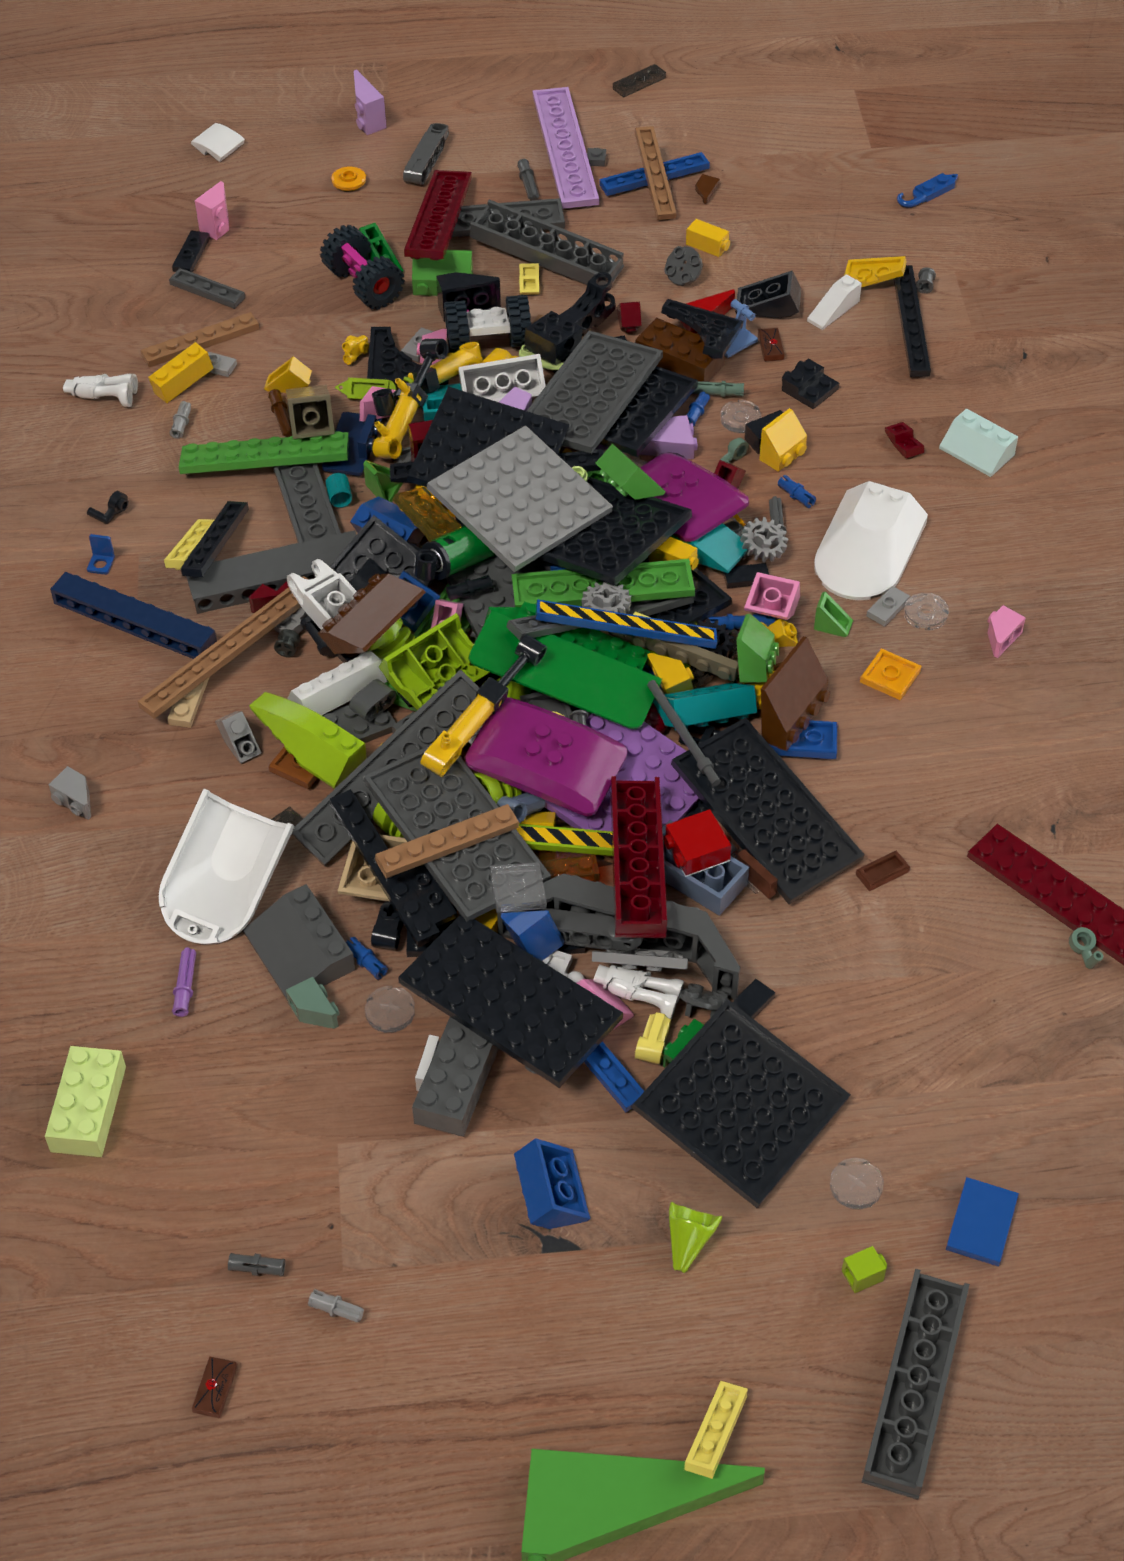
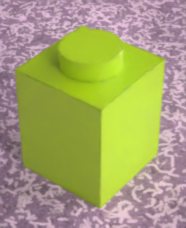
(864, 1269)

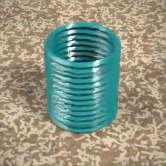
(339, 490)

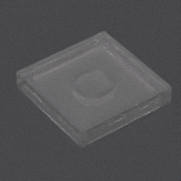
(518, 887)

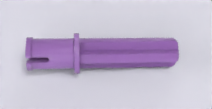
(184, 983)

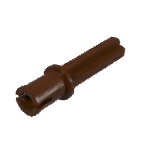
(279, 407)

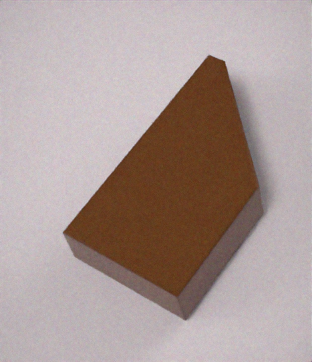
(706, 186)

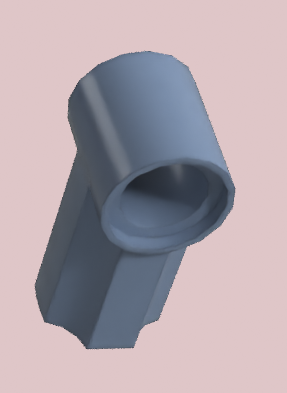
(523, 804)

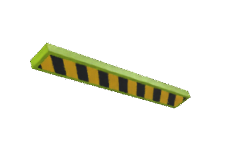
(567, 839)

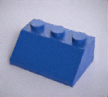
(390, 515)
(551, 1185)

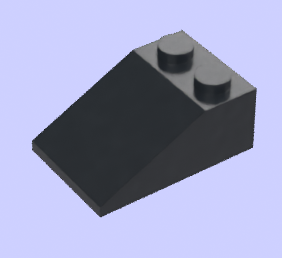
(477, 291)
(773, 296)

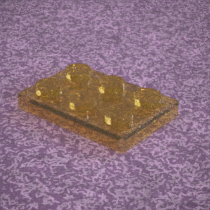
(426, 512)

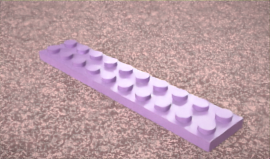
(565, 148)

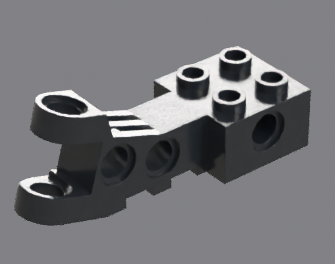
(558, 335)

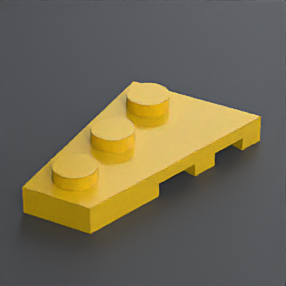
(876, 270)

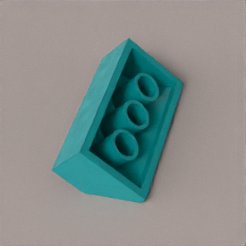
(711, 704)

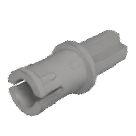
(180, 420)
(335, 1306)

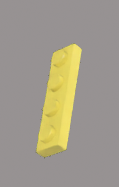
(186, 545)
(716, 1429)

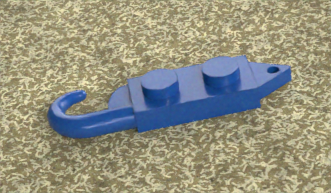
(929, 189)

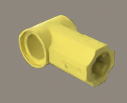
(653, 1041)

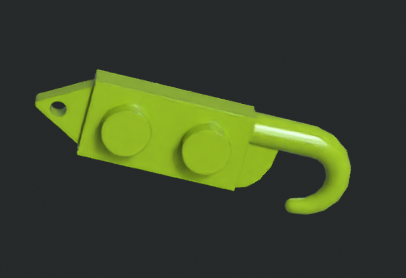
(358, 387)

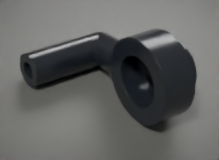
(117, 503)

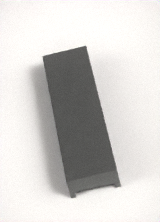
(544, 248)
(263, 567)
(915, 1386)

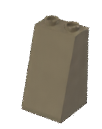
(310, 411)

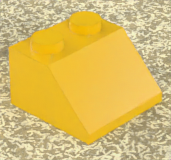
(782, 441)

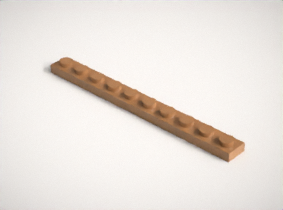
(219, 654)

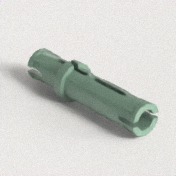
(720, 388)

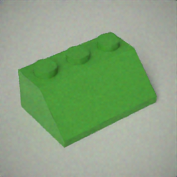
(425, 270)
(626, 475)
(755, 651)

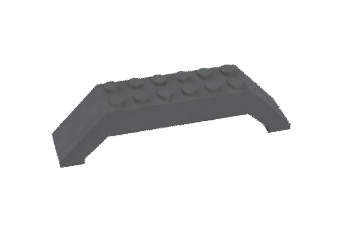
(687, 931)

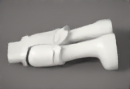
(103, 385)
(632, 983)

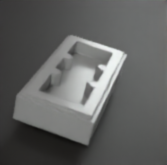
(411, 347)
(222, 364)
(888, 606)

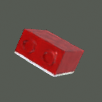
(697, 843)

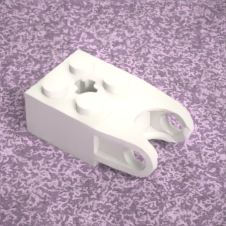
(323, 594)

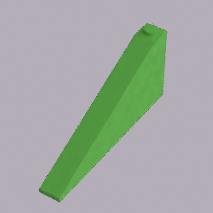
(599, 1498)

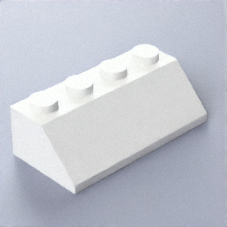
(498, 377)
(338, 685)

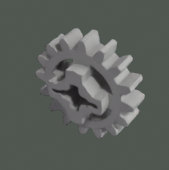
(764, 539)
(607, 598)

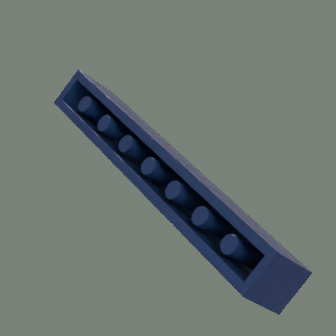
(132, 615)

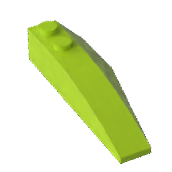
(311, 738)

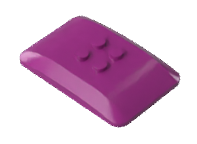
(698, 489)
(547, 756)

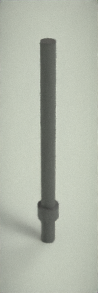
(703, 763)

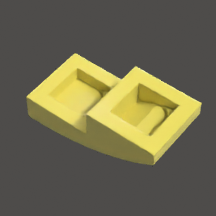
(529, 278)

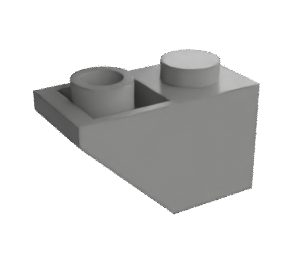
(238, 736)
(71, 791)

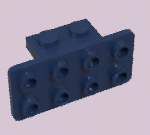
(360, 443)

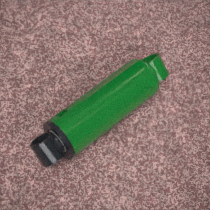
(450, 555)

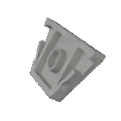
(652, 958)

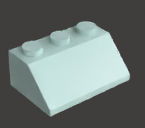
(979, 442)

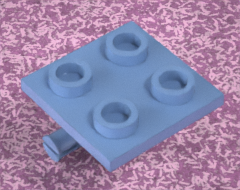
(745, 337)

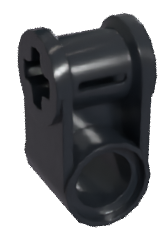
(387, 928)

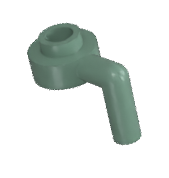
(736, 450)
(1089, 941)

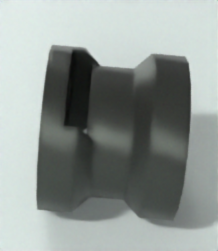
(287, 643)

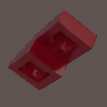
(903, 439)

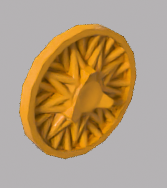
(348, 178)

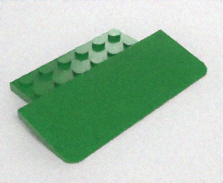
(578, 668)

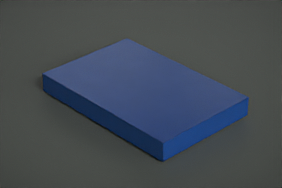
(815, 742)
(982, 1221)

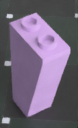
(674, 437)

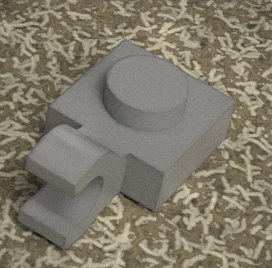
(292, 622)

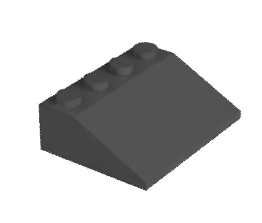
(299, 941)

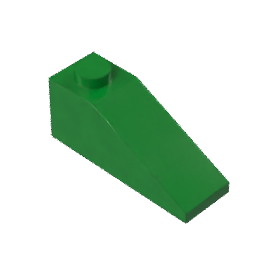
(379, 245)

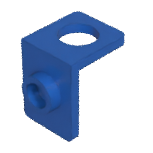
(102, 551)

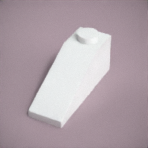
(837, 301)

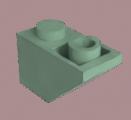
(311, 1004)

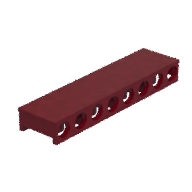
(638, 859)

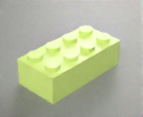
(85, 1101)

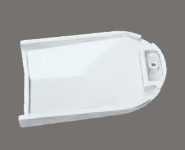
(869, 541)
(220, 870)

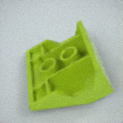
(430, 661)

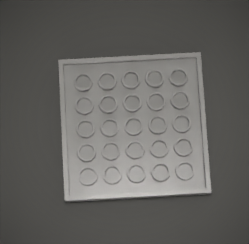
(519, 498)

